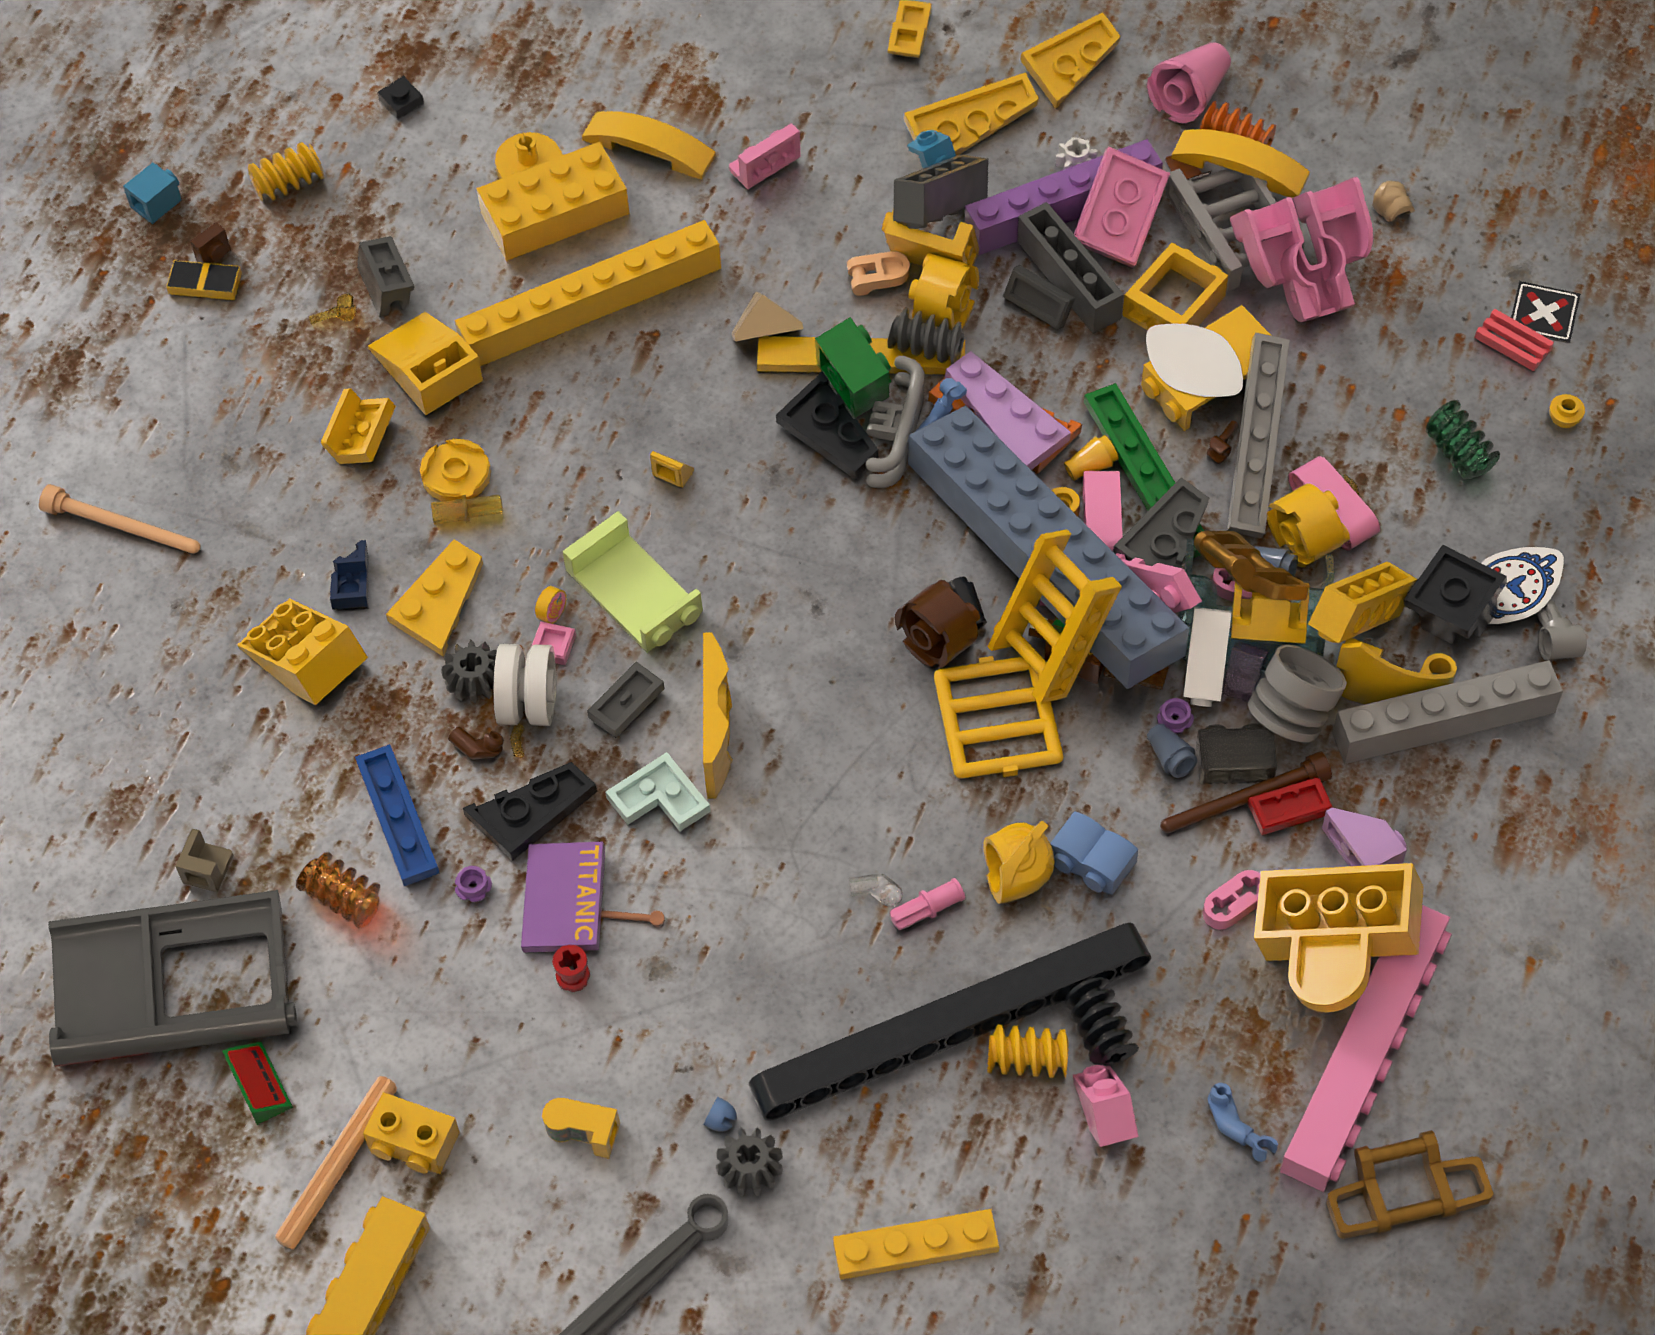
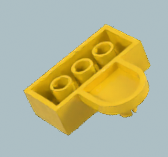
(548, 193)
(1334, 924)

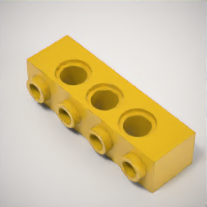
(1361, 602)

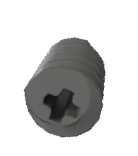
(926, 337)

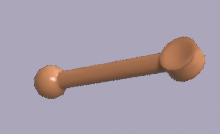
(656, 918)

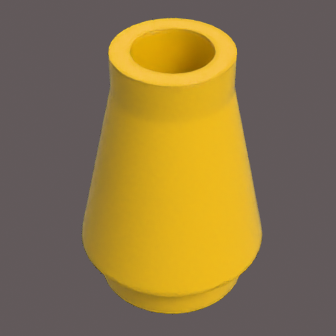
(1094, 456)

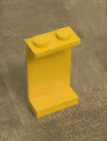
(1238, 329)

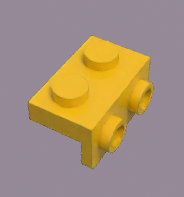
(357, 428)

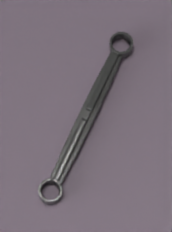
(648, 1271)

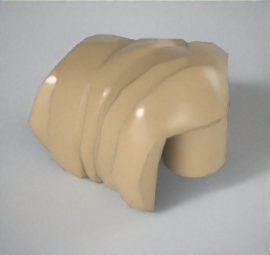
(1392, 200)

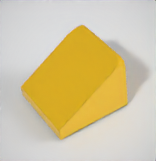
(670, 469)

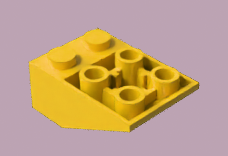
(428, 361)
(304, 650)

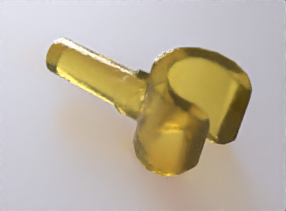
(344, 310)

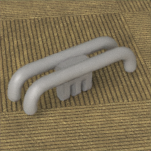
(896, 423)

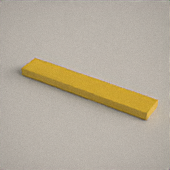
(799, 355)

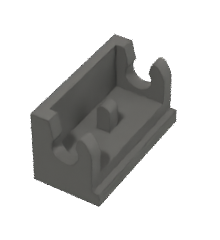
(384, 274)

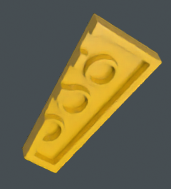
(975, 113)

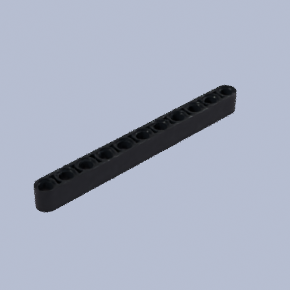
(946, 1022)

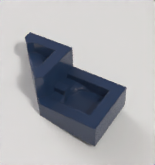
(350, 579)

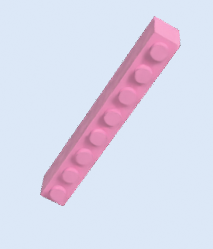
(1362, 1058)

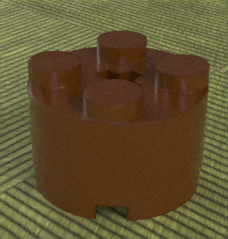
(937, 624)

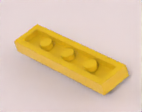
(915, 1244)

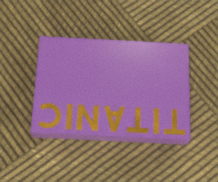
(563, 896)

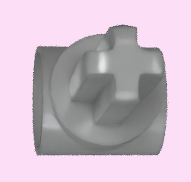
(1558, 636)

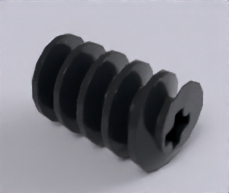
(1097, 1023)

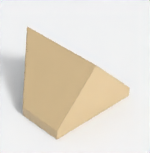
(764, 318)

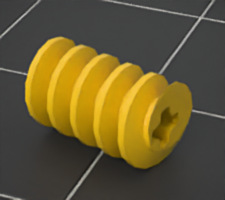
(285, 170)
(1028, 1051)

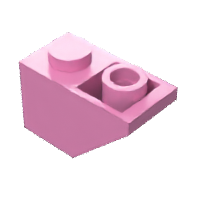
(1106, 1105)

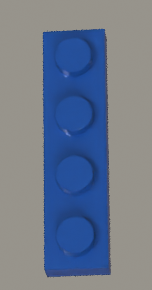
(397, 815)

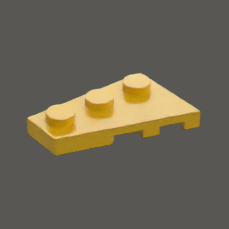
(1070, 56)

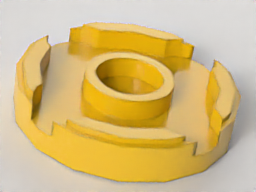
(455, 470)

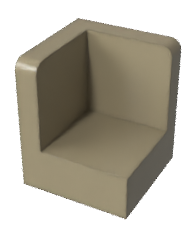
(203, 863)

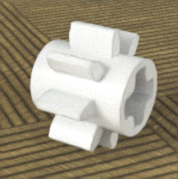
(1074, 152)

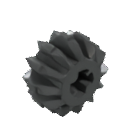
(470, 671)
(749, 1149)

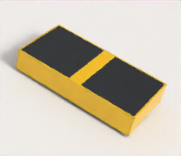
(204, 280)

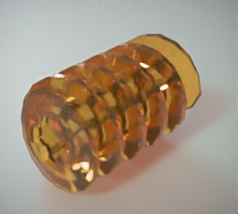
(339, 889)

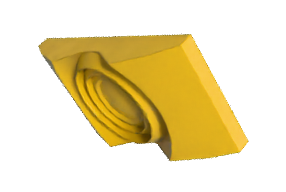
(716, 711)

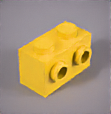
(411, 1134)

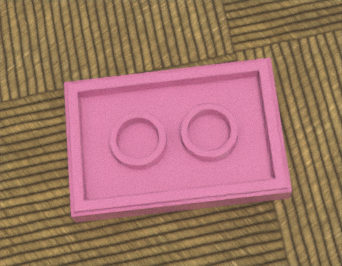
(1120, 207)

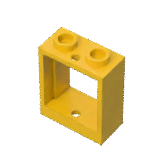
(1149, 312)

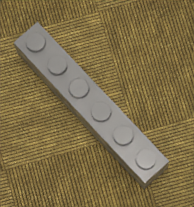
(1447, 712)

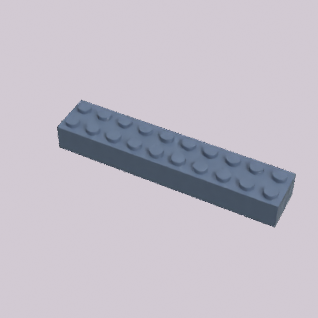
(1012, 510)

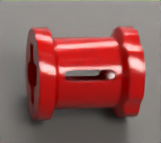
(569, 979)

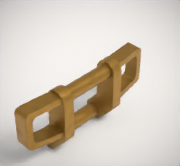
(1247, 567)
(1435, 1170)

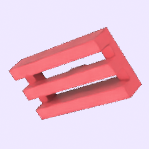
(1516, 336)

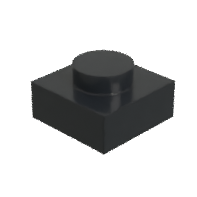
(400, 97)

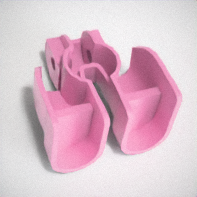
(1339, 234)

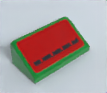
(257, 1081)

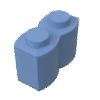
(1093, 853)

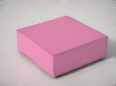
(559, 637)

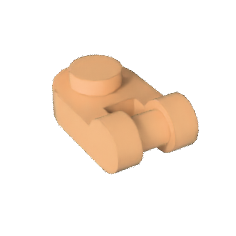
(890, 271)

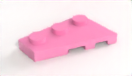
(1167, 582)

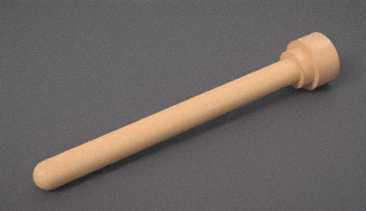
(55, 501)

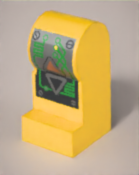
(582, 1122)

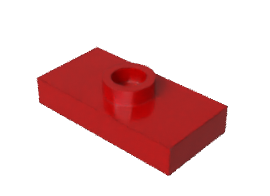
(1289, 806)

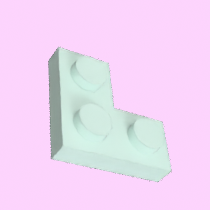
(661, 785)

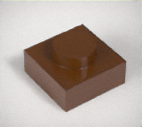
(211, 244)

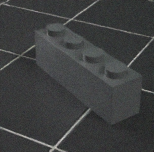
(940, 190)
(1070, 267)

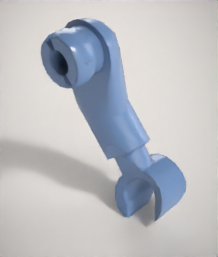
(951, 391)
(1229, 1123)

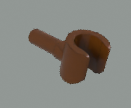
(1219, 449)

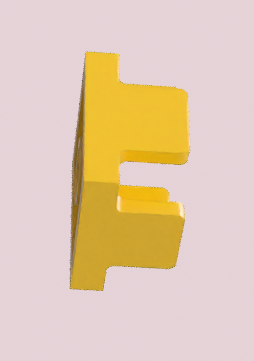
(1268, 618)

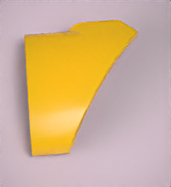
(1375, 679)

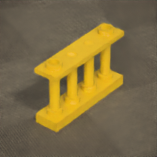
(1081, 622)

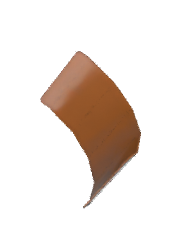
(1189, 171)

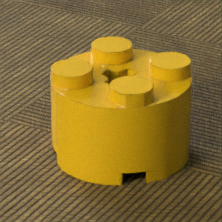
(944, 290)
(1307, 523)

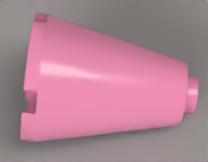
(1188, 81)

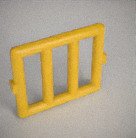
(956, 739)

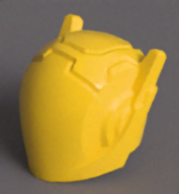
(1018, 860)

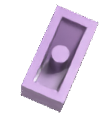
(1363, 838)

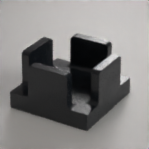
(1455, 595)

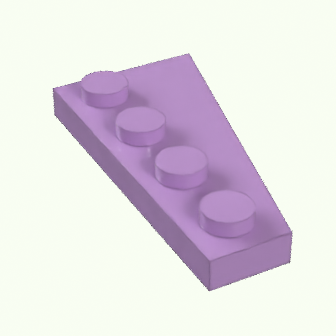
(1008, 412)

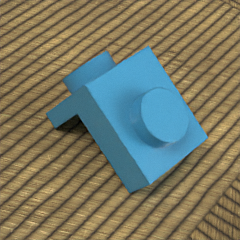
(932, 147)

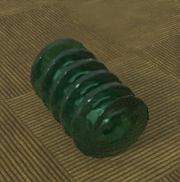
(1460, 442)

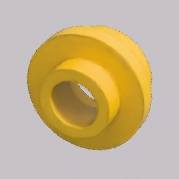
(1563, 417)

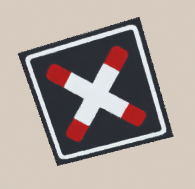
(1546, 310)

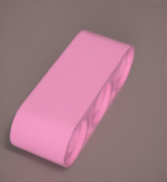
(1103, 505)
(1352, 509)

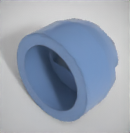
(716, 1117)

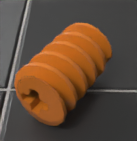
(1222, 121)

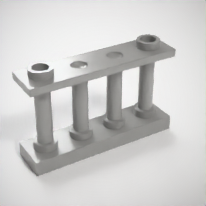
(1199, 221)

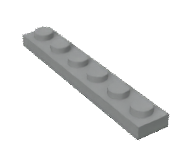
(1258, 435)

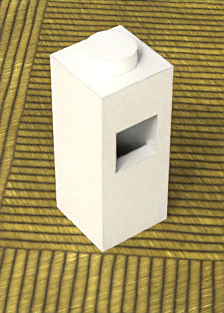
(1206, 656)

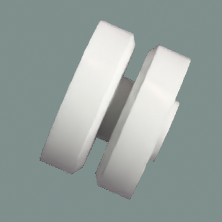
(524, 684)

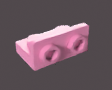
(767, 156)

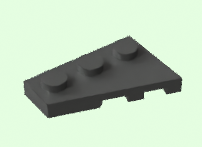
(1166, 527)

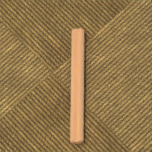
(332, 1167)

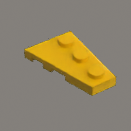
(435, 599)

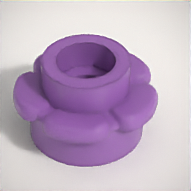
(1178, 708)
(470, 875)

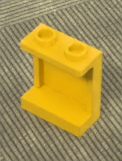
(917, 243)

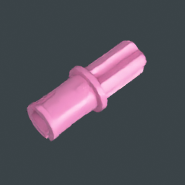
(927, 904)

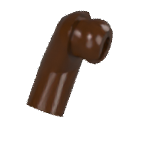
(473, 748)

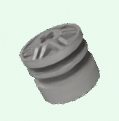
(1297, 693)

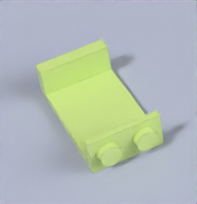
(630, 584)

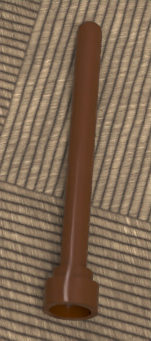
(1314, 766)

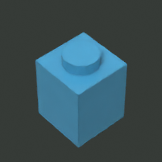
(153, 192)

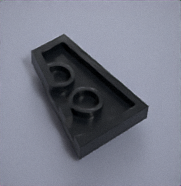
(826, 426)
(533, 810)

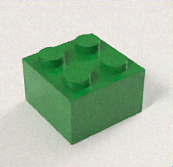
(853, 366)

